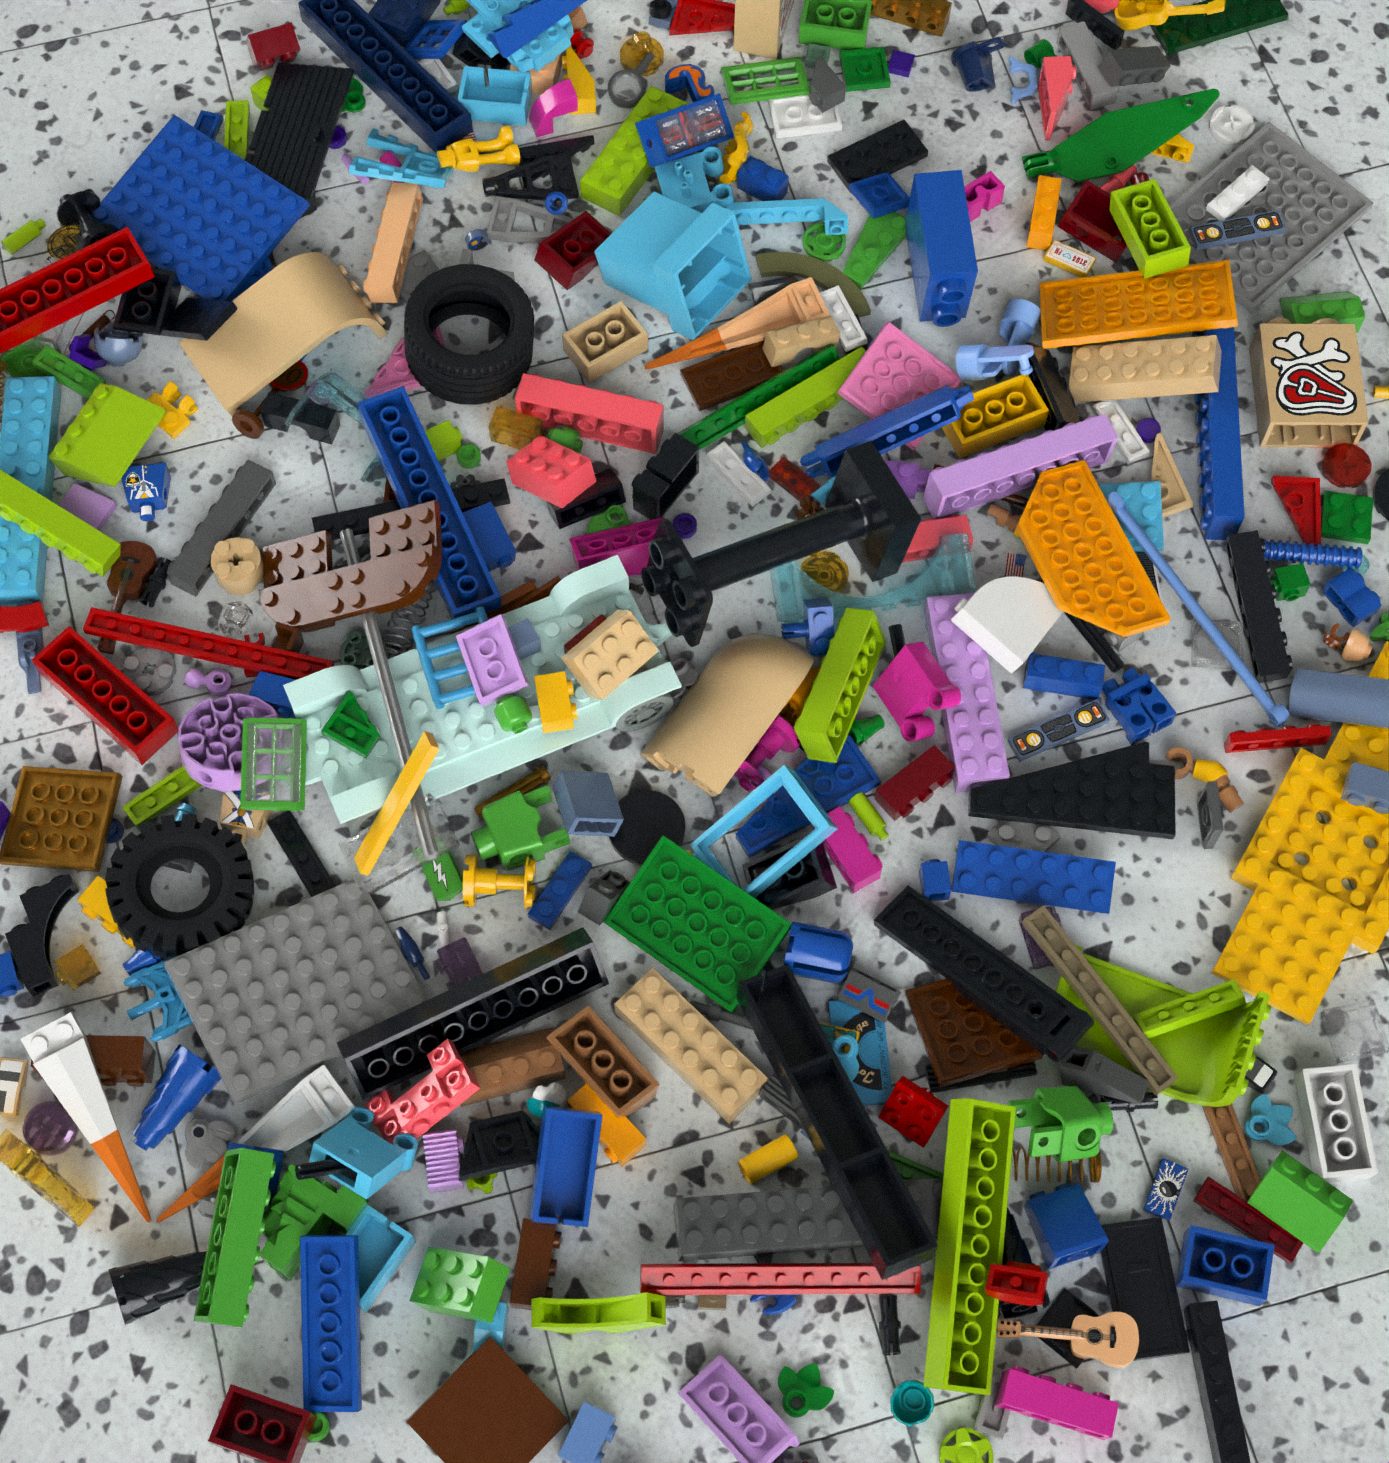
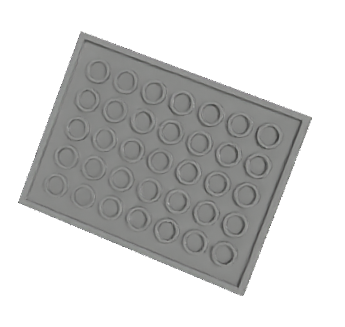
(1309, 197)
(293, 987)

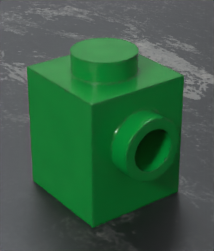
(1290, 582)

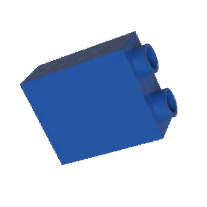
(941, 247)

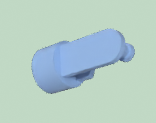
(1017, 326)
(981, 362)

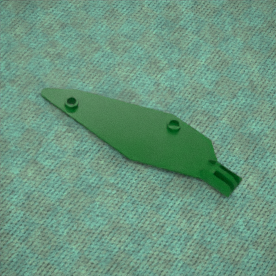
(1120, 138)

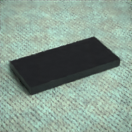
(198, 318)

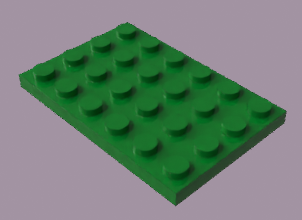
(697, 923)

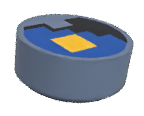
(476, 239)

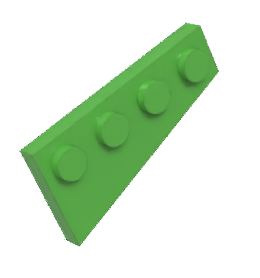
(874, 246)

